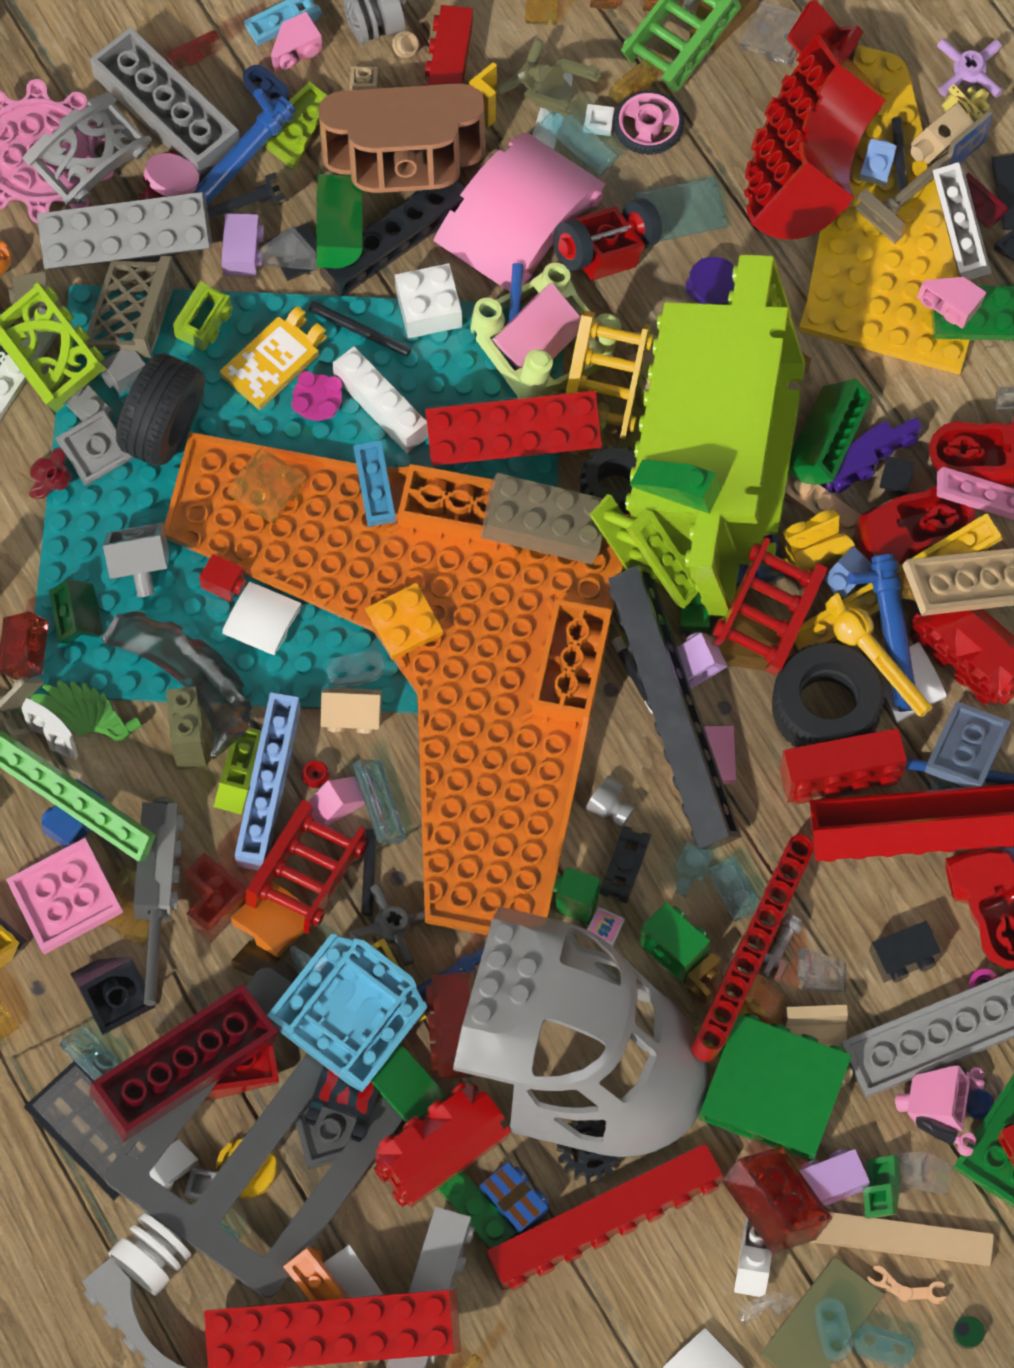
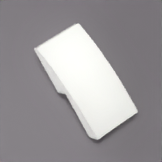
(173, 1164)

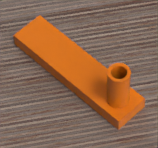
(314, 1276)

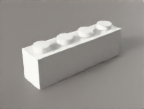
(961, 221)
(380, 400)

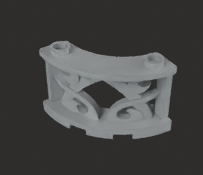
(103, 113)

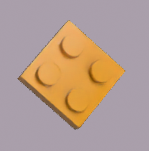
(404, 621)

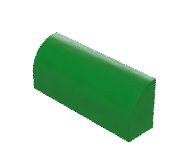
(338, 221)
(828, 432)

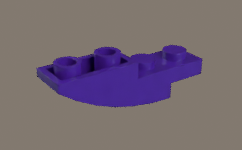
(865, 452)

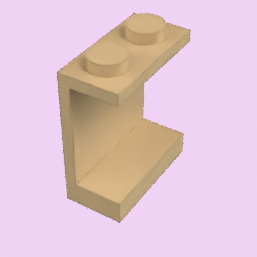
(822, 1022)

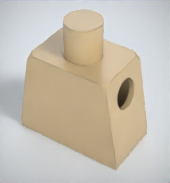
(933, 142)

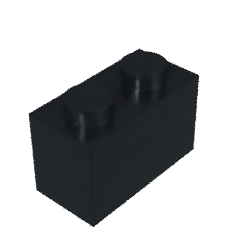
(905, 952)

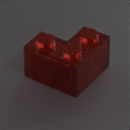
(220, 897)

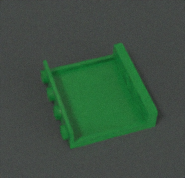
(775, 1086)

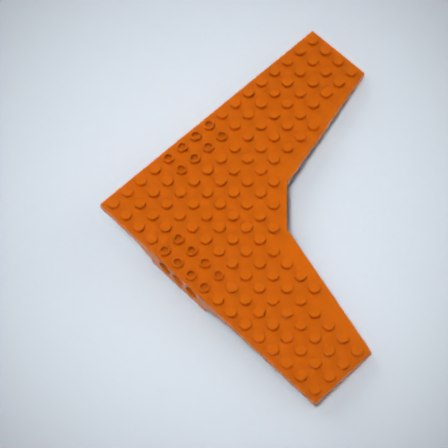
(497, 693)

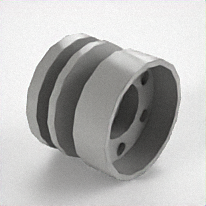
(368, 15)

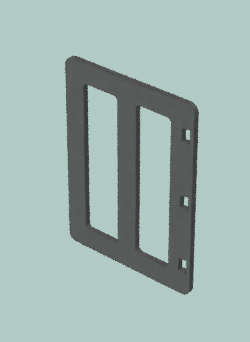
(201, 1221)

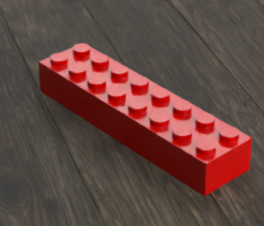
(334, 1330)

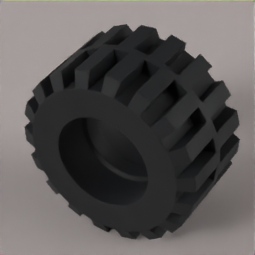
(607, 463)

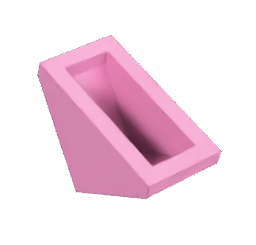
(336, 800)

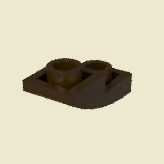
(253, 958)

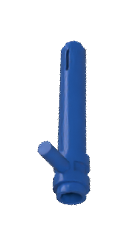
(268, 124)
(887, 587)

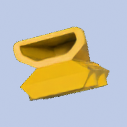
(815, 542)

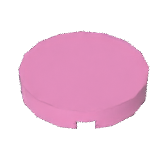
(171, 174)

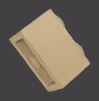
(351, 709)

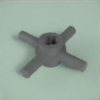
(391, 924)

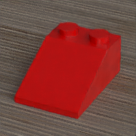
(251, 1075)

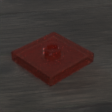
(193, 51)

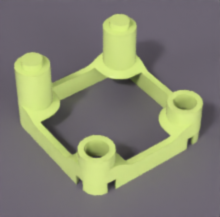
(535, 376)

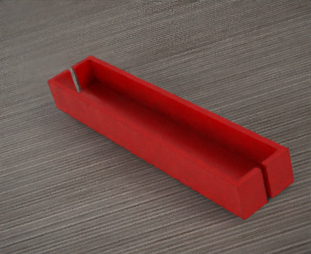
(913, 822)

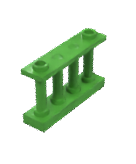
(690, 51)

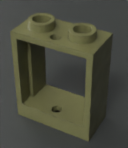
(186, 728)

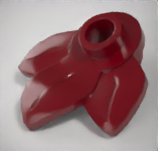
(49, 474)

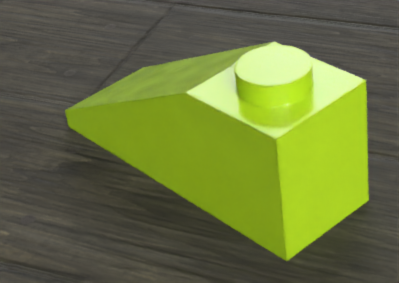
(238, 772)

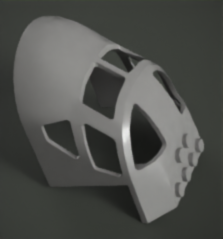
(541, 974)

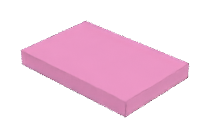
(542, 324)

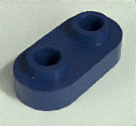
(269, 83)

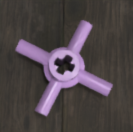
(970, 67)

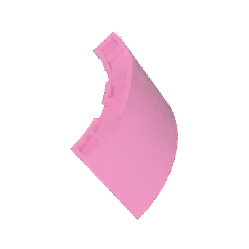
(515, 208)

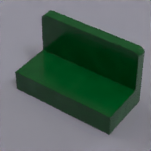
(75, 610)

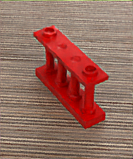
(797, 604)
(290, 843)

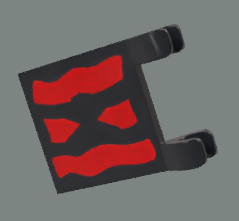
(343, 1098)

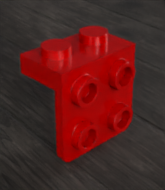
(816, 20)

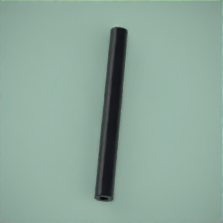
(359, 329)

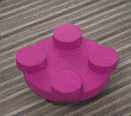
(317, 396)

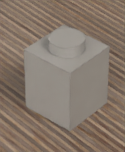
(122, 369)

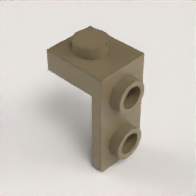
(10, 718)

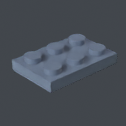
(967, 746)

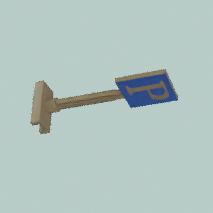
(883, 214)

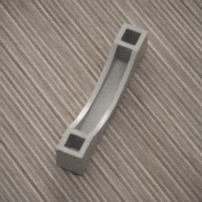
(115, 1294)

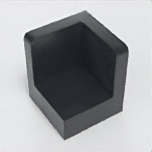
(897, 475)

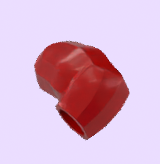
(976, 450)
(909, 525)
(986, 885)

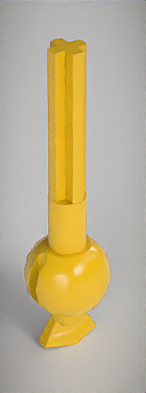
(855, 628)

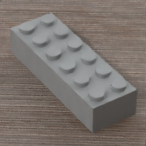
(164, 101)
(124, 231)

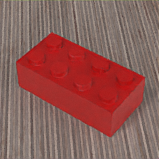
(843, 766)

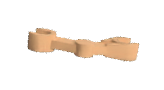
(903, 1292)

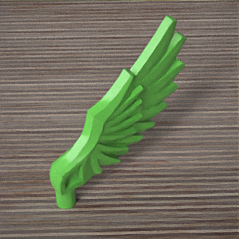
(85, 710)

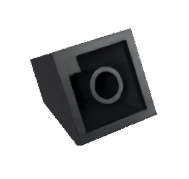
(111, 991)

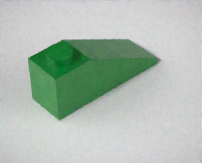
(678, 483)

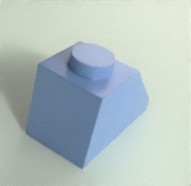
(836, 578)

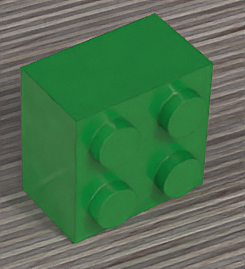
(674, 941)

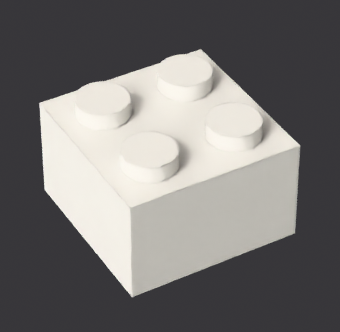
(428, 300)

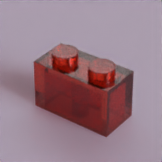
(23, 645)

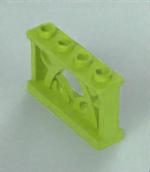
(47, 383)

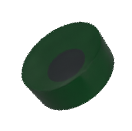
(968, 1332)

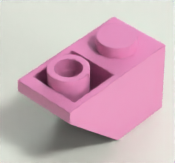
(295, 41)
(953, 298)

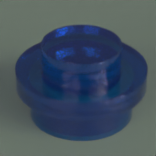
(979, 1104)

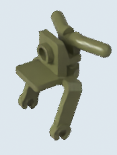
(547, 82)

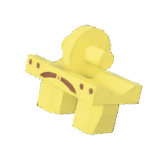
(970, 106)

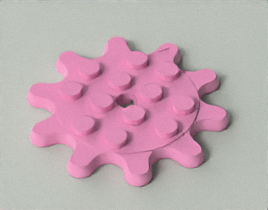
(20, 128)

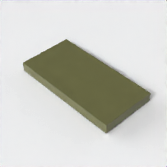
(797, 1339)

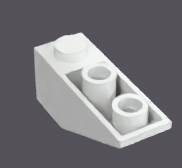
(753, 1263)

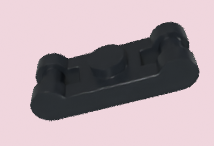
(625, 864)

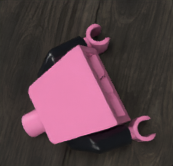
(940, 1102)

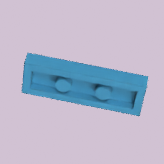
(374, 483)

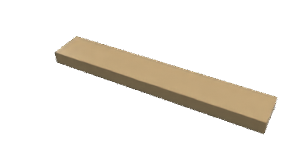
(908, 1239)

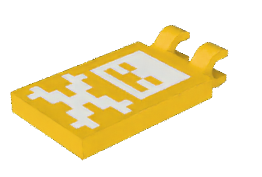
(273, 358)

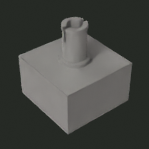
(137, 553)

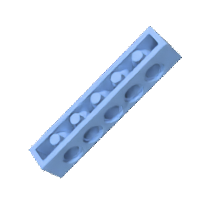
(267, 781)

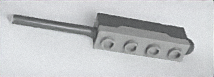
(156, 880)

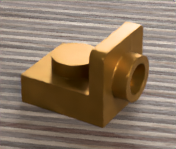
(703, 972)

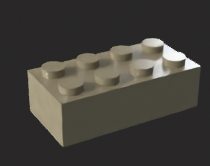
(542, 518)

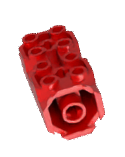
(975, 647)
(440, 1145)

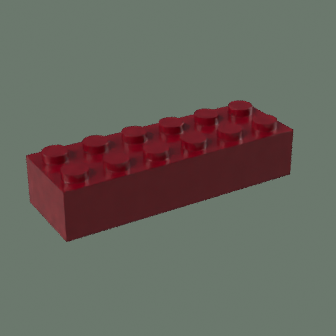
(182, 1062)

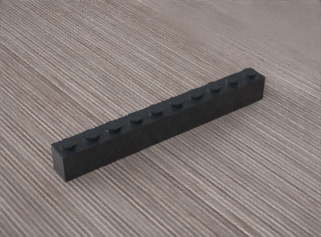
(674, 708)

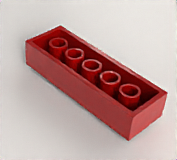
(513, 427)

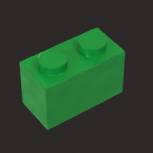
(576, 894)

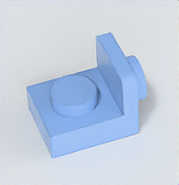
(878, 162)

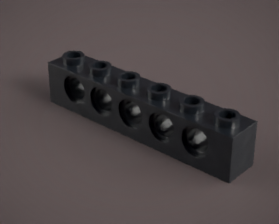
(394, 246)

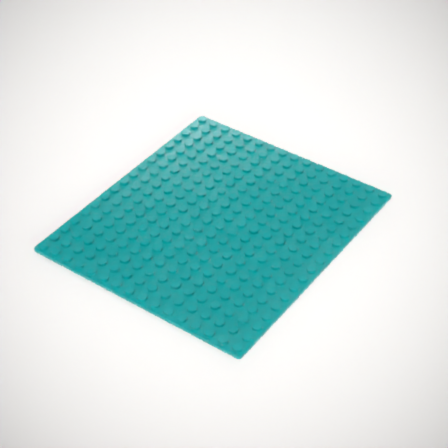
(438, 372)

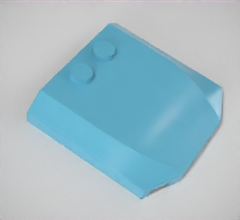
(349, 1009)

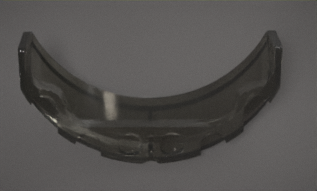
(191, 664)

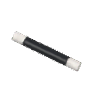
(629, 664)

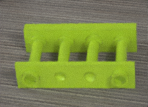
(647, 545)

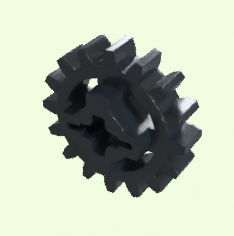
(586, 1160)

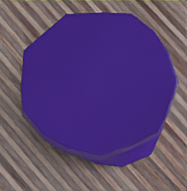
(710, 281)

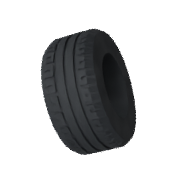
(160, 409)
(832, 664)

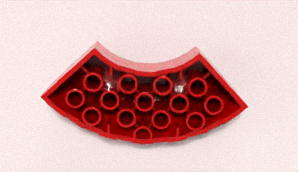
(809, 144)

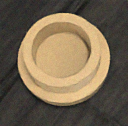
(405, 44)

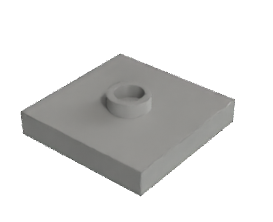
(93, 448)

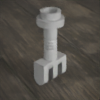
(790, 925)

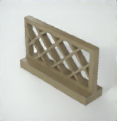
(152, 307)

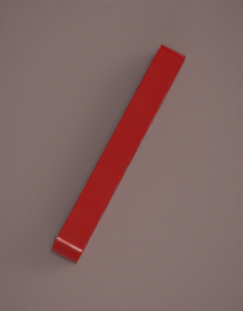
(748, 957)

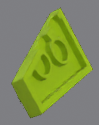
(296, 135)

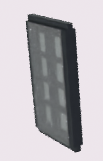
(79, 1125)

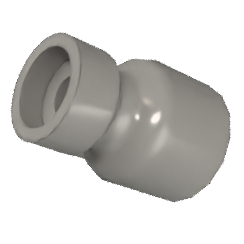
(606, 802)

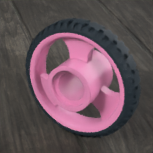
(649, 112)

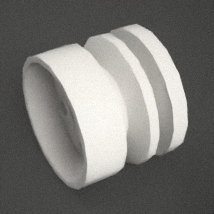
(149, 1254)

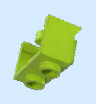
(210, 328)

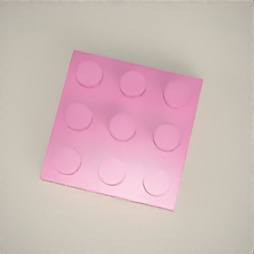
(64, 896)

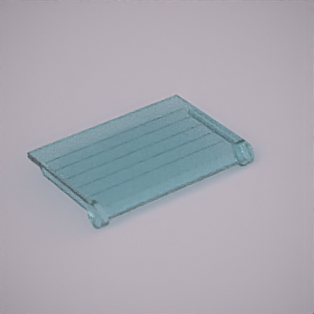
(687, 207)

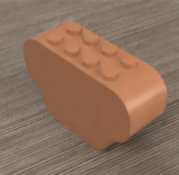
(403, 135)

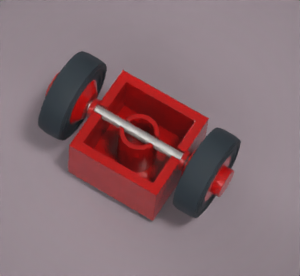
(608, 240)

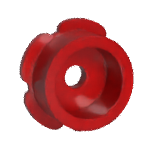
(315, 767)

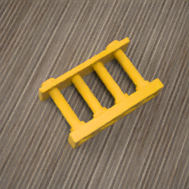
(585, 356)

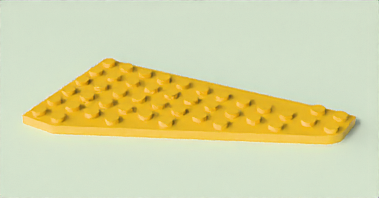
(863, 282)

